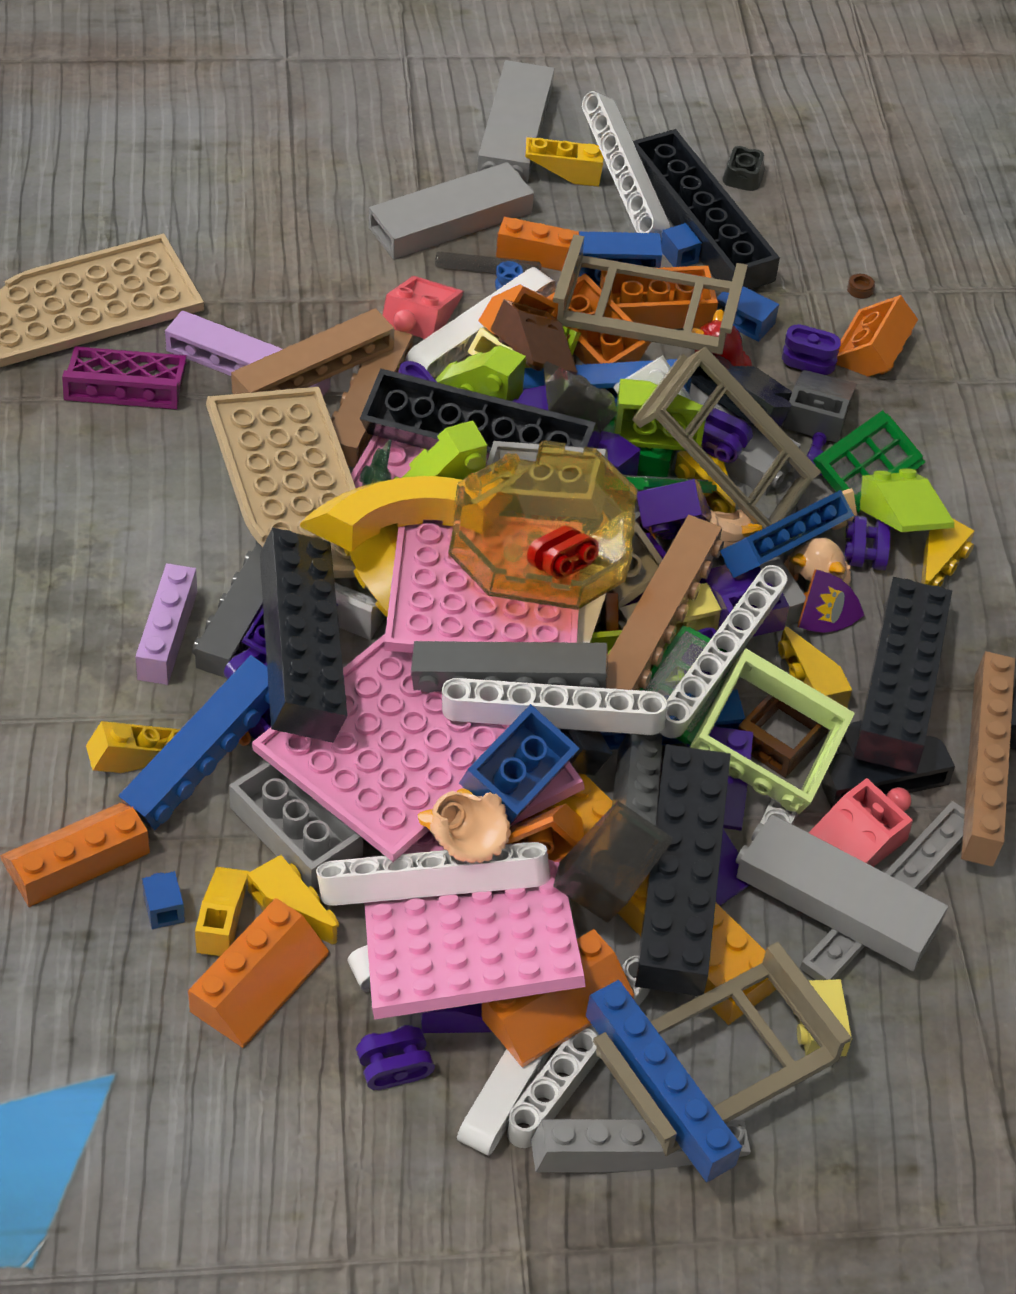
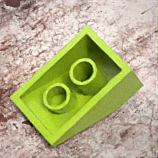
(630, 399)
(904, 501)

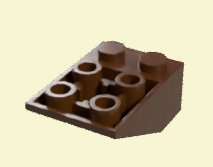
(533, 334)

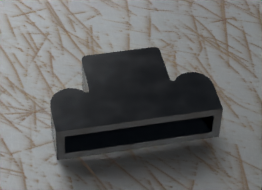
(764, 389)
(847, 772)

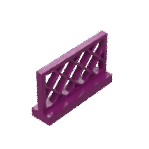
(115, 387)

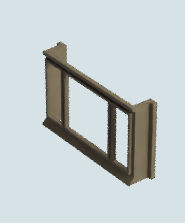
(601, 324)
(667, 390)
(799, 996)

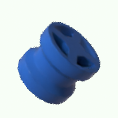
(507, 272)

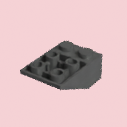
(819, 405)

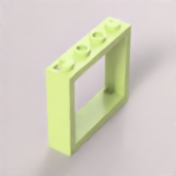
(796, 695)

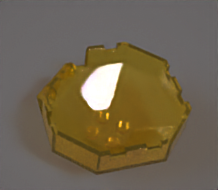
(521, 500)

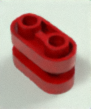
(562, 552)

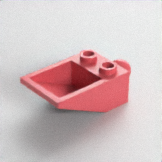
(420, 306)
(867, 822)

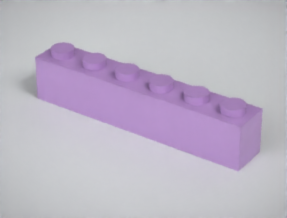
(218, 345)

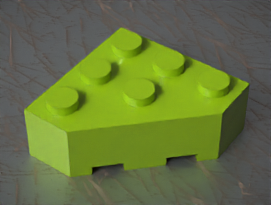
(489, 373)
(455, 455)

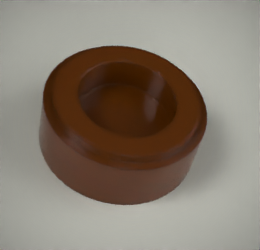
(861, 286)

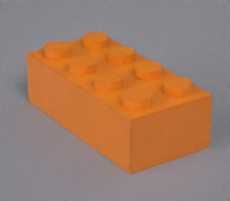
(660, 301)

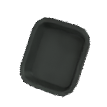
(744, 169)

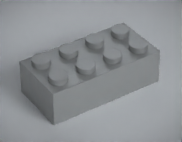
(292, 822)

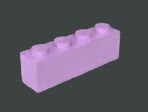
(166, 624)

